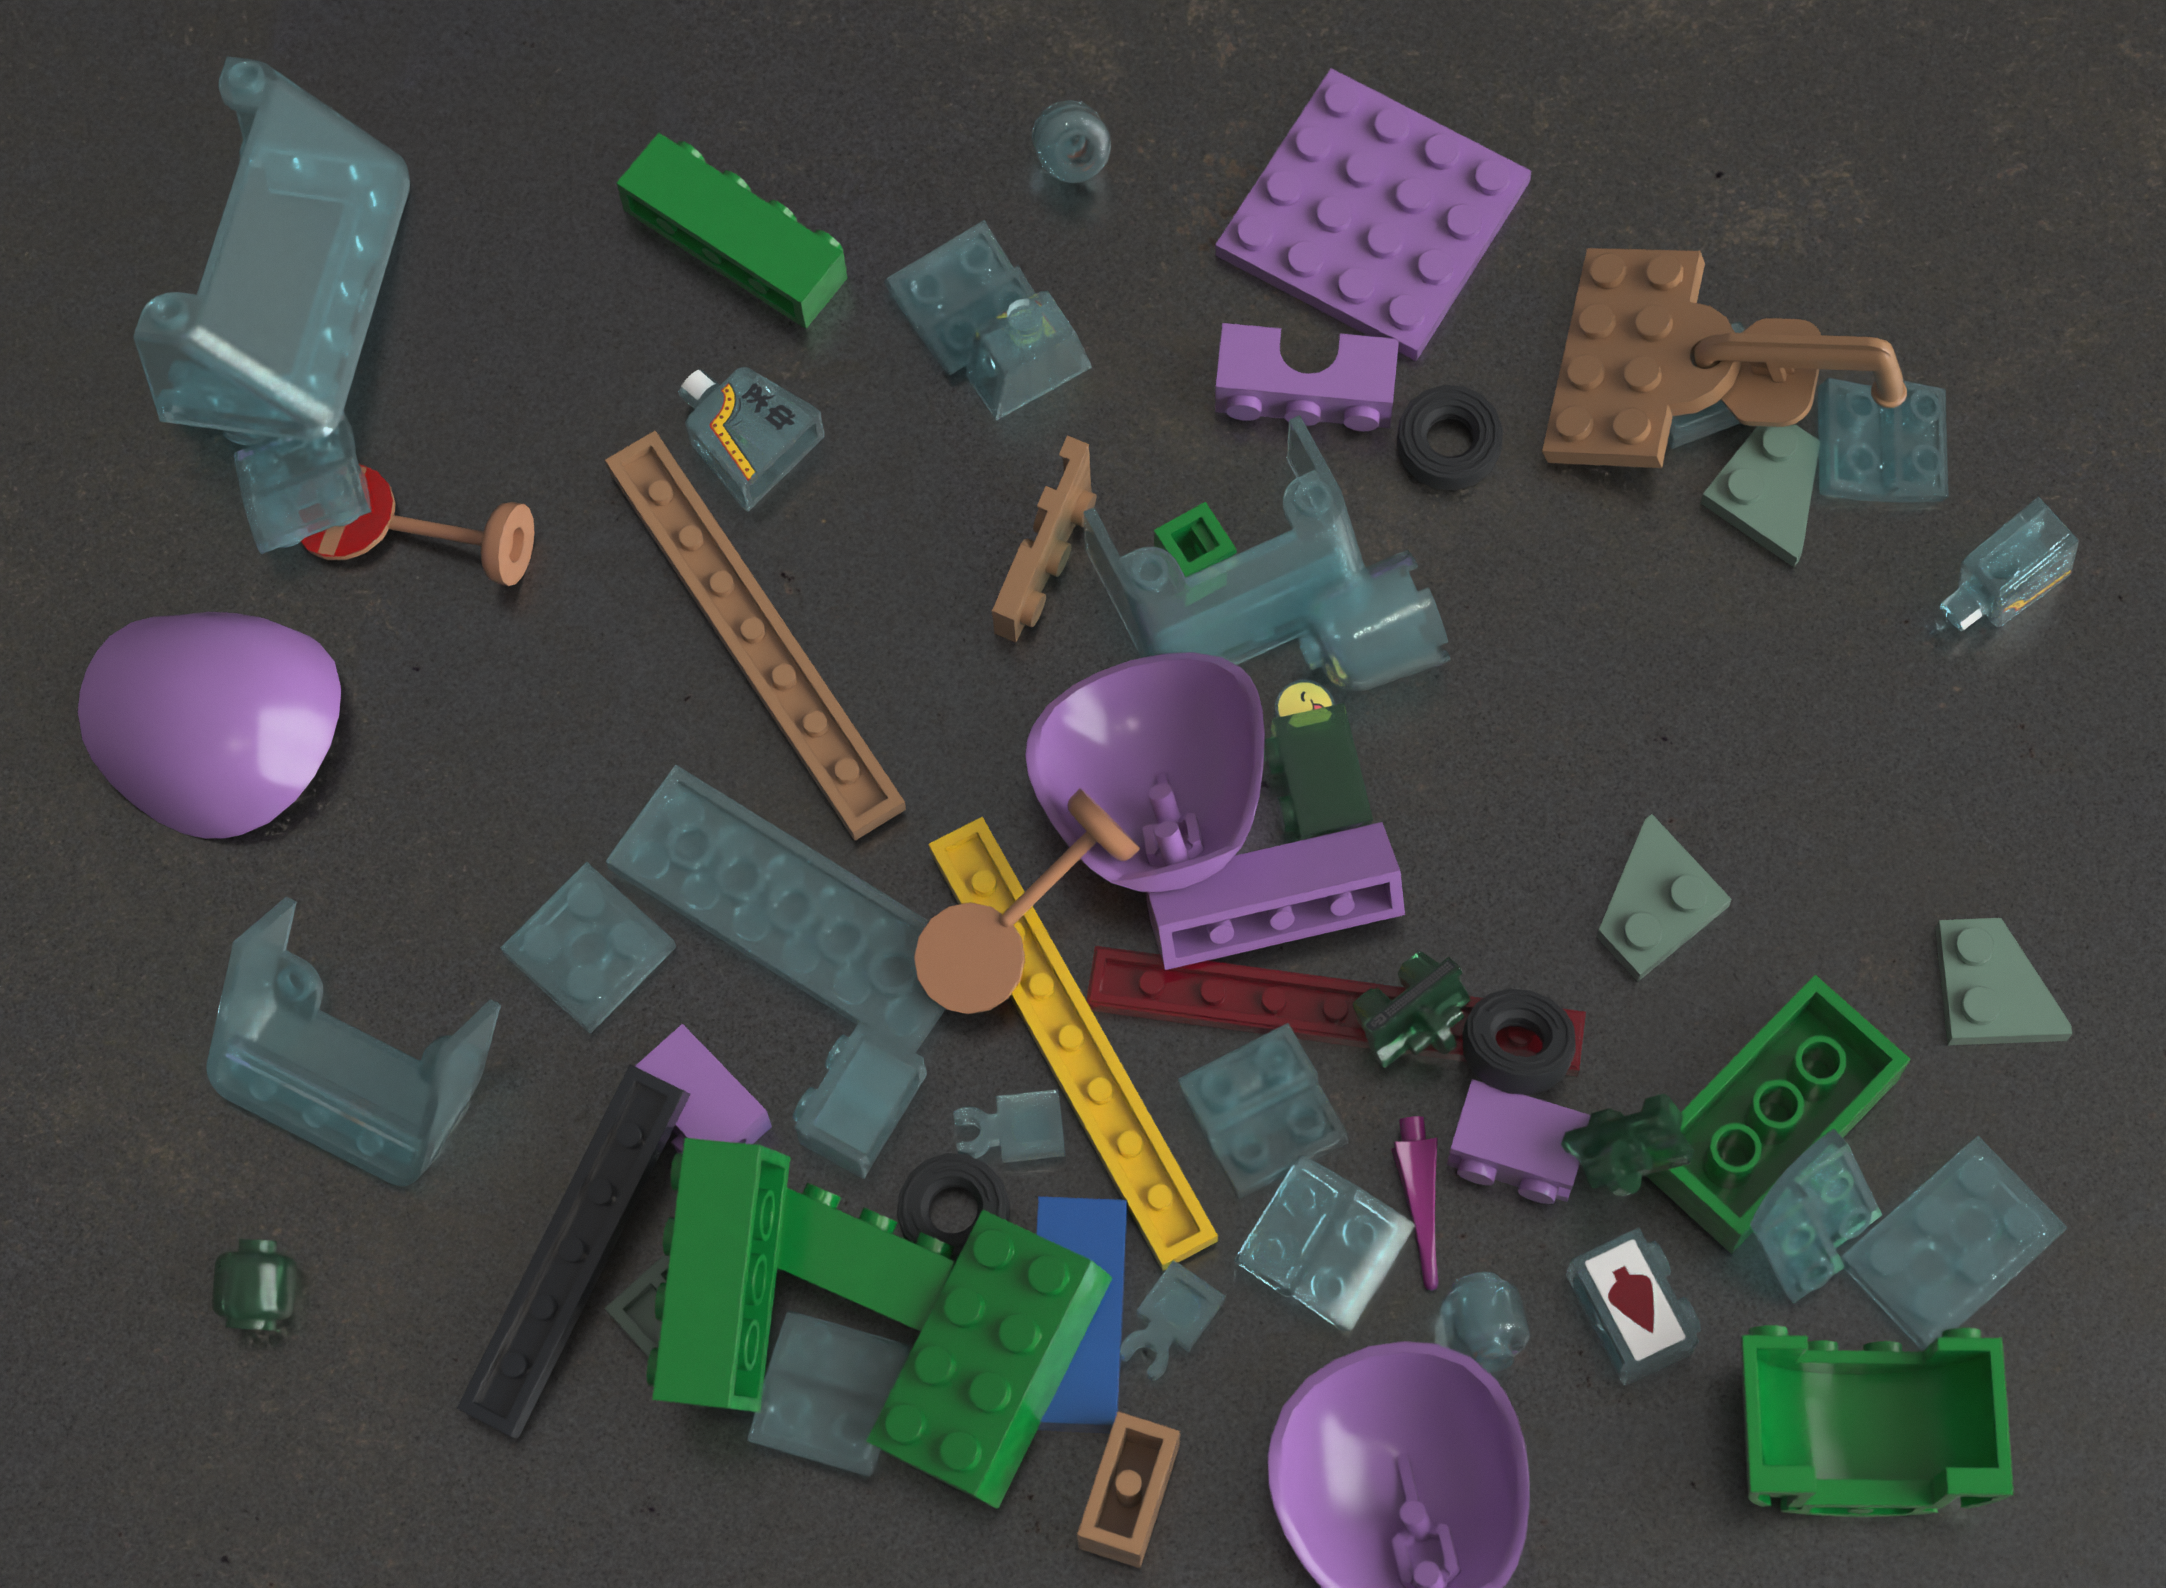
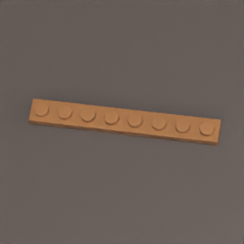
(755, 636)

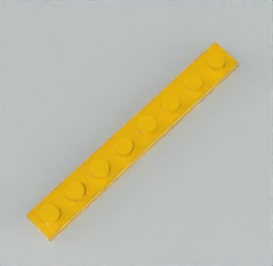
(1082, 1057)

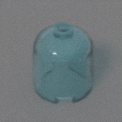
(1373, 627)

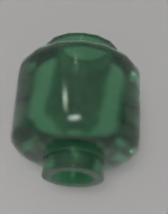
(254, 1286)

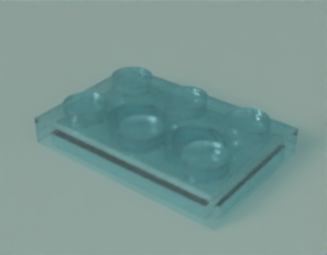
(1952, 1244)

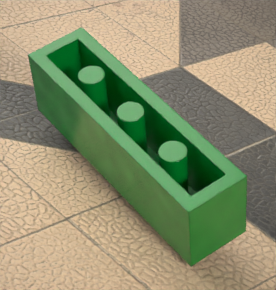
(733, 229)
(862, 1256)

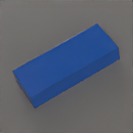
(1090, 1388)

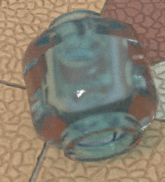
(1077, 157)
(1485, 1320)

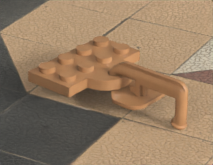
(1637, 352)

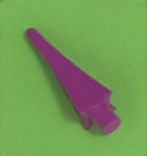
(1416, 1167)

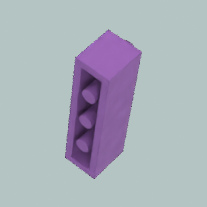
(1280, 897)

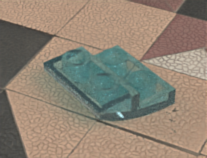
(957, 291)
(1881, 450)
(301, 487)
(1263, 1110)
(1812, 1213)
(1324, 1243)
(826, 1392)

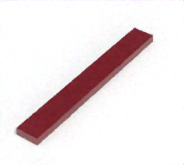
(1265, 1000)

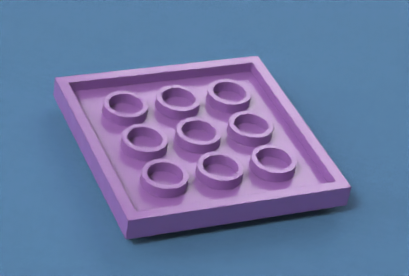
(1373, 213)

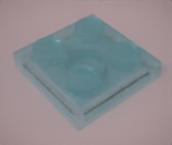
(588, 947)

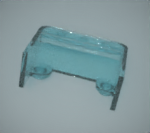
(1246, 599)
(327, 1078)

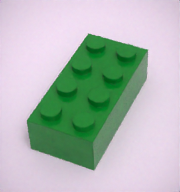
(1786, 1089)
(719, 1275)
(990, 1358)

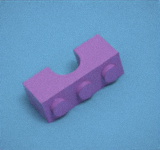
(1350, 392)

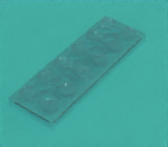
(780, 905)

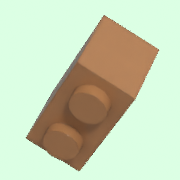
(1128, 1489)

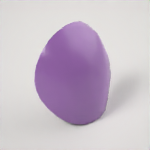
(209, 718)
(1166, 753)
(1401, 1471)

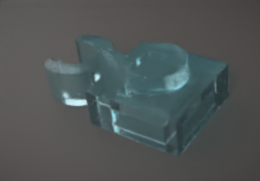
(1025, 1127)
(1176, 1312)

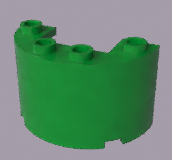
(1875, 1424)

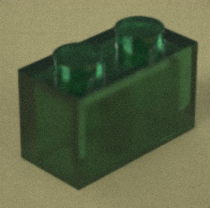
(1317, 773)

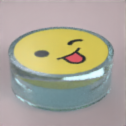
(1301, 697)

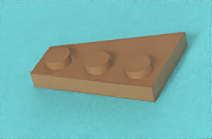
(1058, 513)

